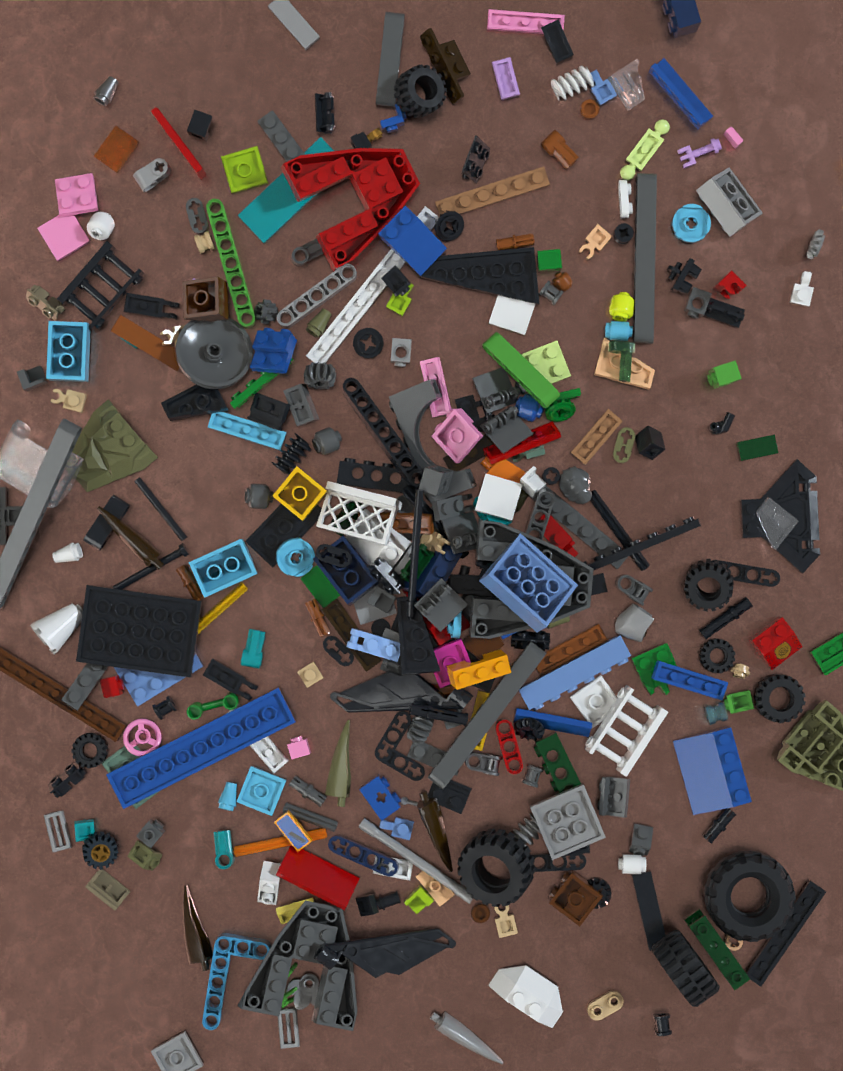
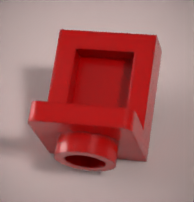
(112, 686)

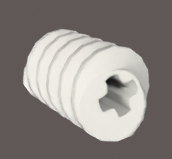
(572, 82)

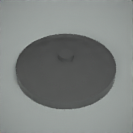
(214, 352)

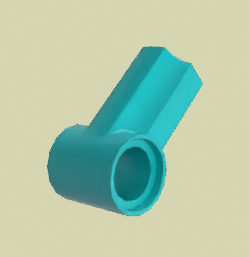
(253, 653)
(223, 846)

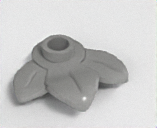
(304, 994)

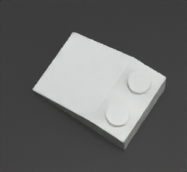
(371, 551)

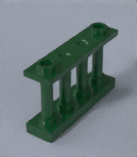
(716, 949)

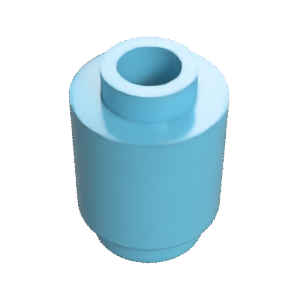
(618, 330)

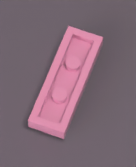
(433, 370)

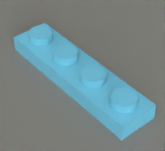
(247, 430)

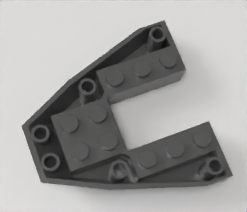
(489, 614)
(300, 940)

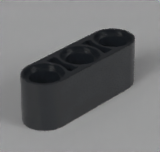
(100, 530)

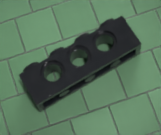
(346, 478)

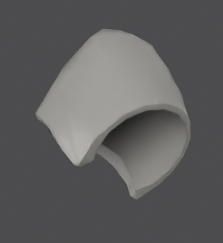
(633, 623)

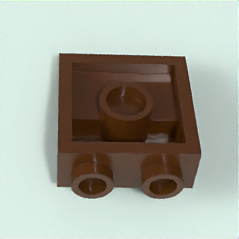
(575, 897)

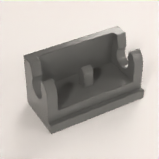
(301, 404)

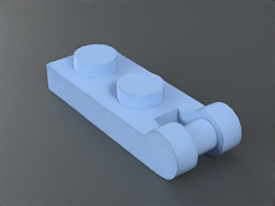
(374, 645)

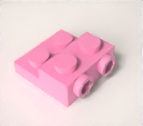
(457, 434)

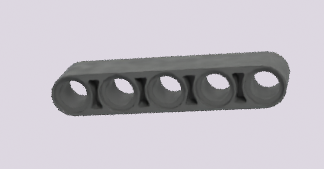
(390, 58)
(544, 507)

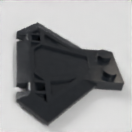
(801, 505)

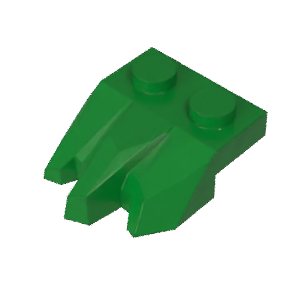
(645, 666)

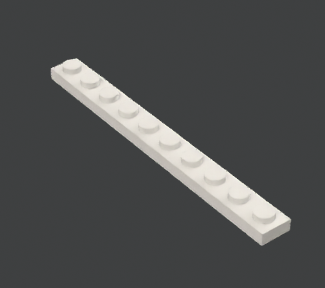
(361, 301)

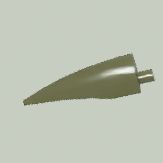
(339, 773)

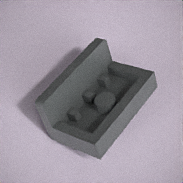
(613, 796)

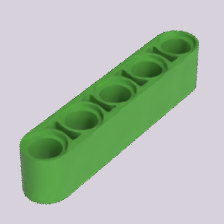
(521, 370)

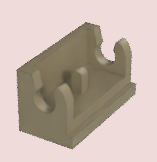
(107, 889)

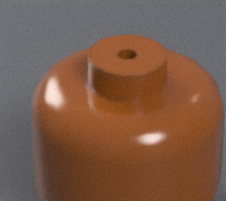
(562, 281)

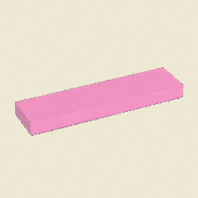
(520, 21)

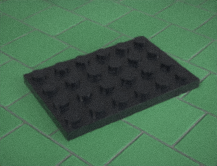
(139, 631)

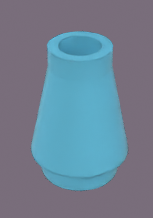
(228, 797)

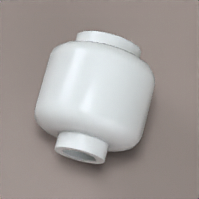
(100, 225)

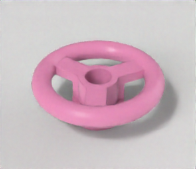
(141, 730)

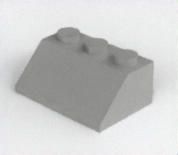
(729, 201)

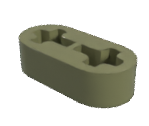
(619, 443)

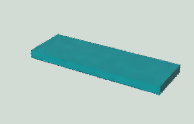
(277, 203)

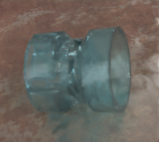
(716, 713)

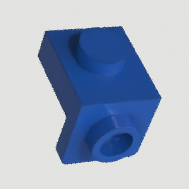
(392, 124)

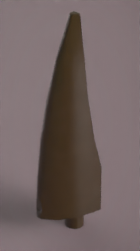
(134, 541)
(434, 824)
(196, 939)

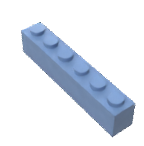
(574, 672)

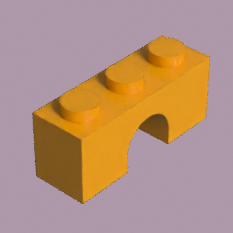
(467, 674)

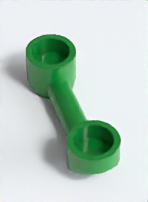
(196, 709)

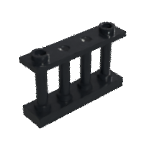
(94, 268)

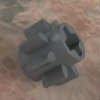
(266, 311)

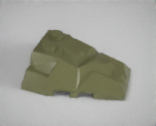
(109, 449)
(816, 746)

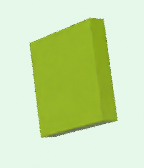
(244, 170)

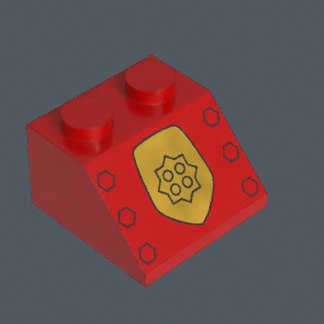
(776, 642)

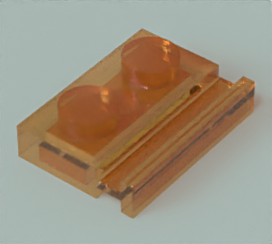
(116, 149)

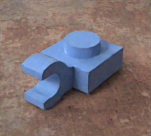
(602, 90)
(400, 827)

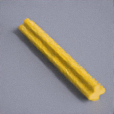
(222, 606)

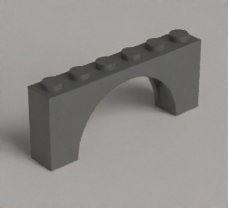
(409, 409)

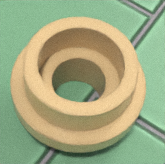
(740, 671)

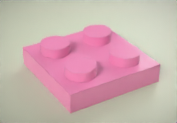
(76, 195)

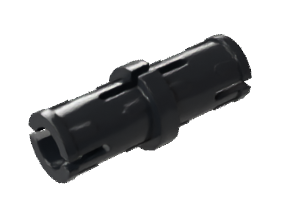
(719, 825)

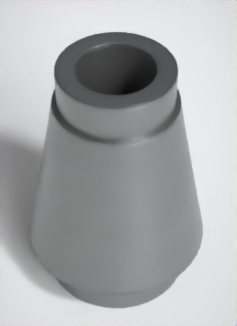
(106, 91)

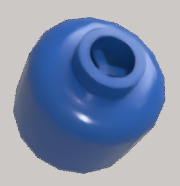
(529, 408)

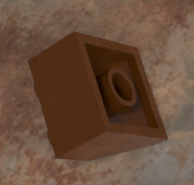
(205, 299)

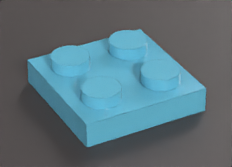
(261, 790)

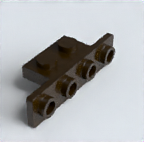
(447, 62)

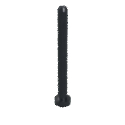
(147, 570)

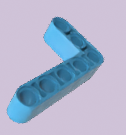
(223, 971)

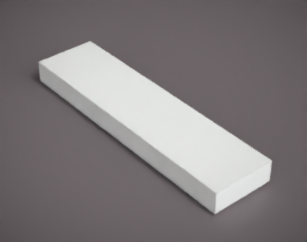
(268, 752)

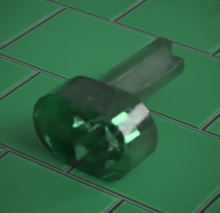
(626, 350)

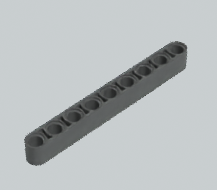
(644, 258)
(486, 715)

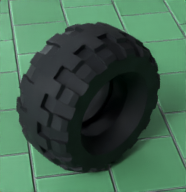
(773, 912)

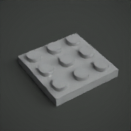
(567, 821)

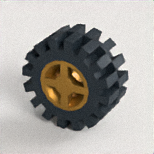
(100, 857)

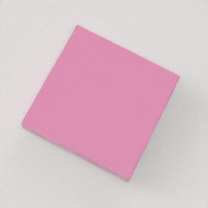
(63, 235)

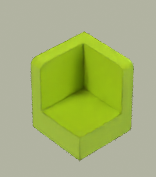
(418, 899)

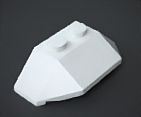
(529, 993)

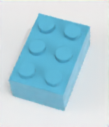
(68, 351)

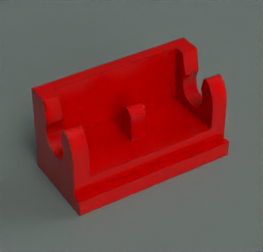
(731, 284)

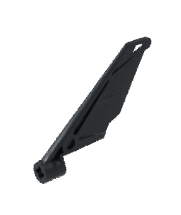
(396, 693)
(385, 953)

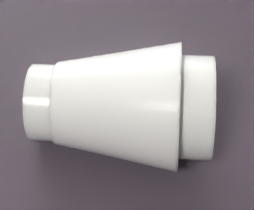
(68, 553)

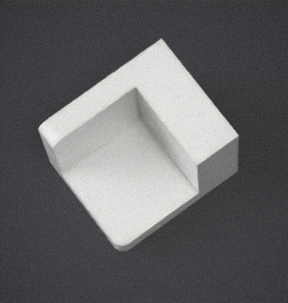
(532, 482)

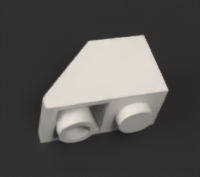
(269, 883)

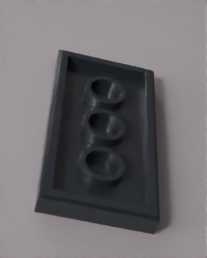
(278, 528)

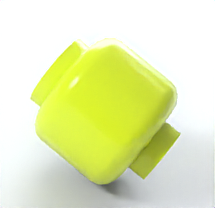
(622, 307)

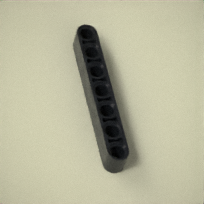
(379, 426)

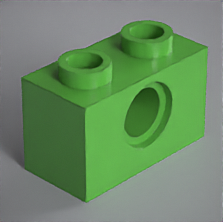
(724, 375)

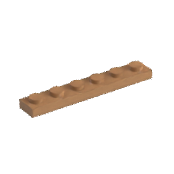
(494, 192)

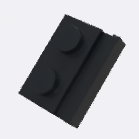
(268, 411)
(452, 796)

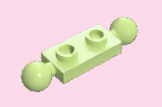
(644, 149)

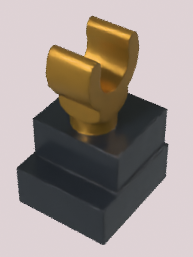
(363, 141)

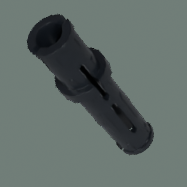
(729, 615)
(430, 712)

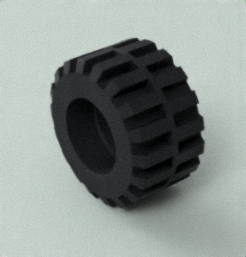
(429, 81)
(705, 599)
(795, 703)

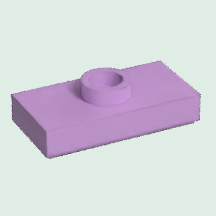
(505, 78)

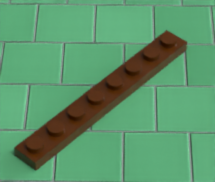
(55, 692)

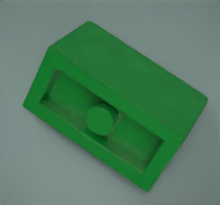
(320, 586)

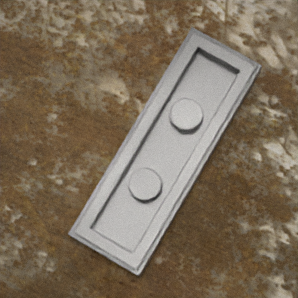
(294, 22)

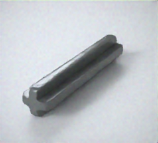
(311, 817)

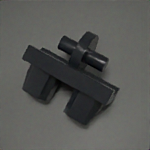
(689, 269)

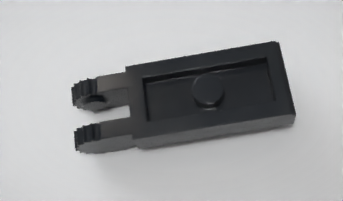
(148, 306)
(228, 678)

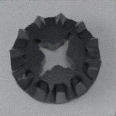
(457, 225)
(364, 334)
(523, 726)
(598, 883)

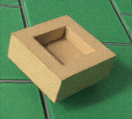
(310, 674)

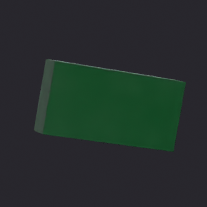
(757, 447)

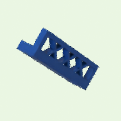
(680, 93)

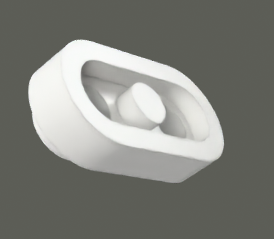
(625, 206)

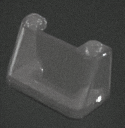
(22, 460)

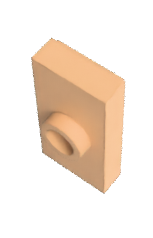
(435, 889)

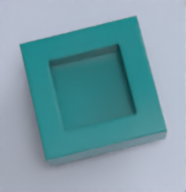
(83, 829)

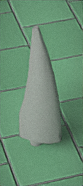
(462, 1035)

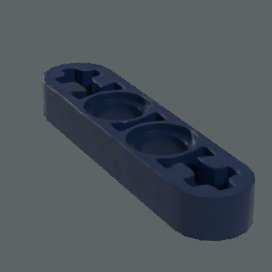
(364, 853)

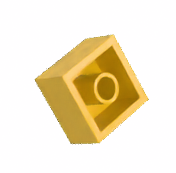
(299, 493)

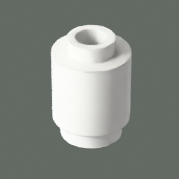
(632, 864)

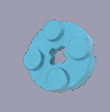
(698, 215)
(285, 552)

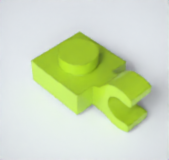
(400, 303)

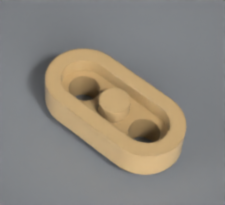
(604, 1003)

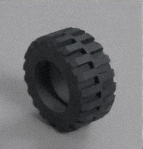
(481, 882)
(685, 968)

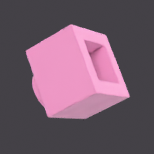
(298, 747)

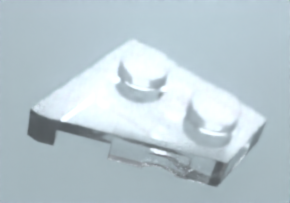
(628, 85)
(775, 522)

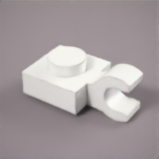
(802, 292)

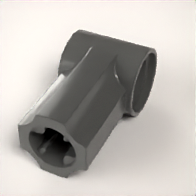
(311, 250)

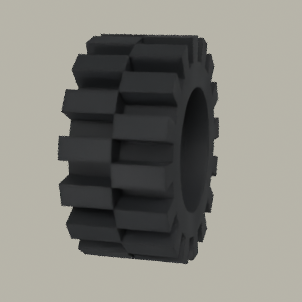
(728, 655)
(78, 750)

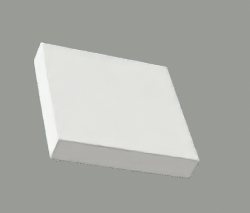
(511, 314)
(498, 497)
(594, 700)

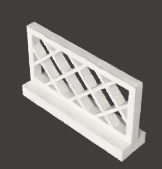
(367, 499)

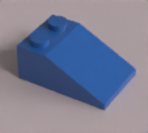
(412, 241)

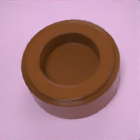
(589, 109)

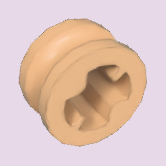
(734, 947)

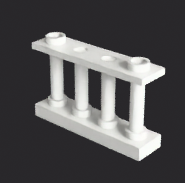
(634, 747)

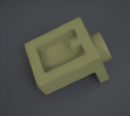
(144, 856)

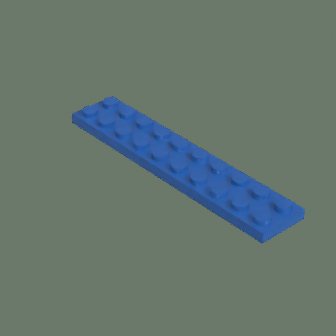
(201, 748)

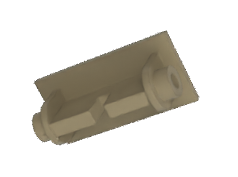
(37, 297)

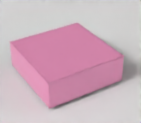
(733, 137)

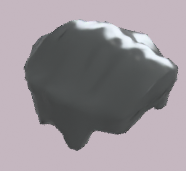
(575, 485)

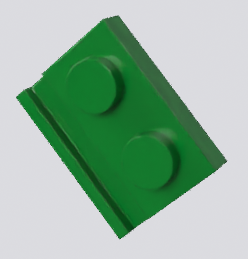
(829, 654)

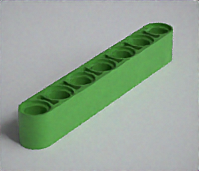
(225, 256)

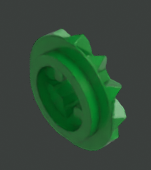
(565, 408)

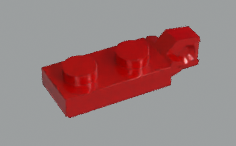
(558, 536)

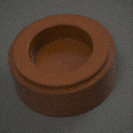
(480, 913)

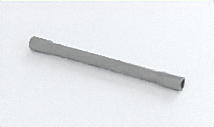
(375, 832)

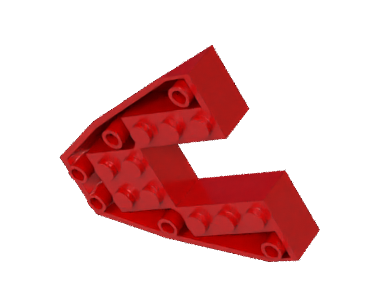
(381, 180)

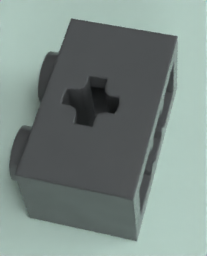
(435, 480)

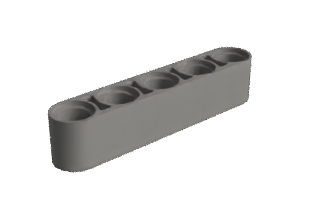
(321, 287)

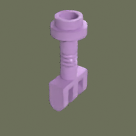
(691, 155)

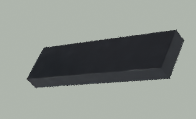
(648, 907)

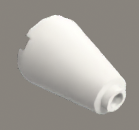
(58, 626)

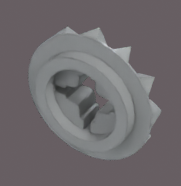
(815, 244)

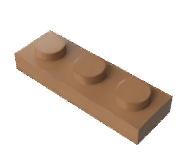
(596, 436)

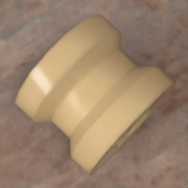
(204, 242)

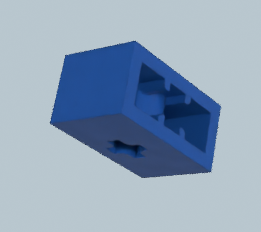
(370, 792)

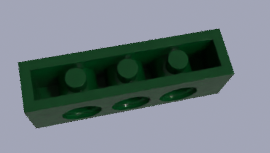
(549, 743)

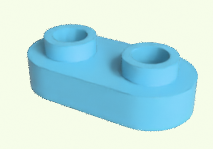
(454, 626)

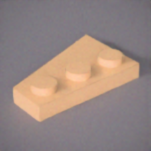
(609, 367)

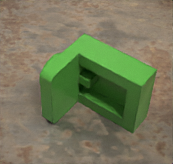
(739, 702)

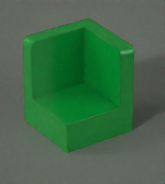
(549, 260)

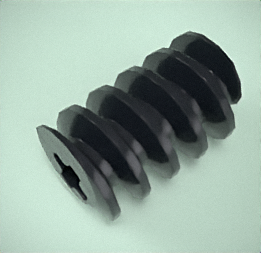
(292, 454)

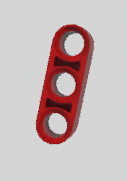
(509, 755)

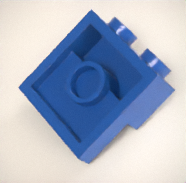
(273, 351)

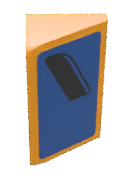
(293, 831)

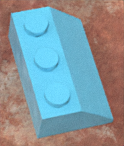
(223, 567)

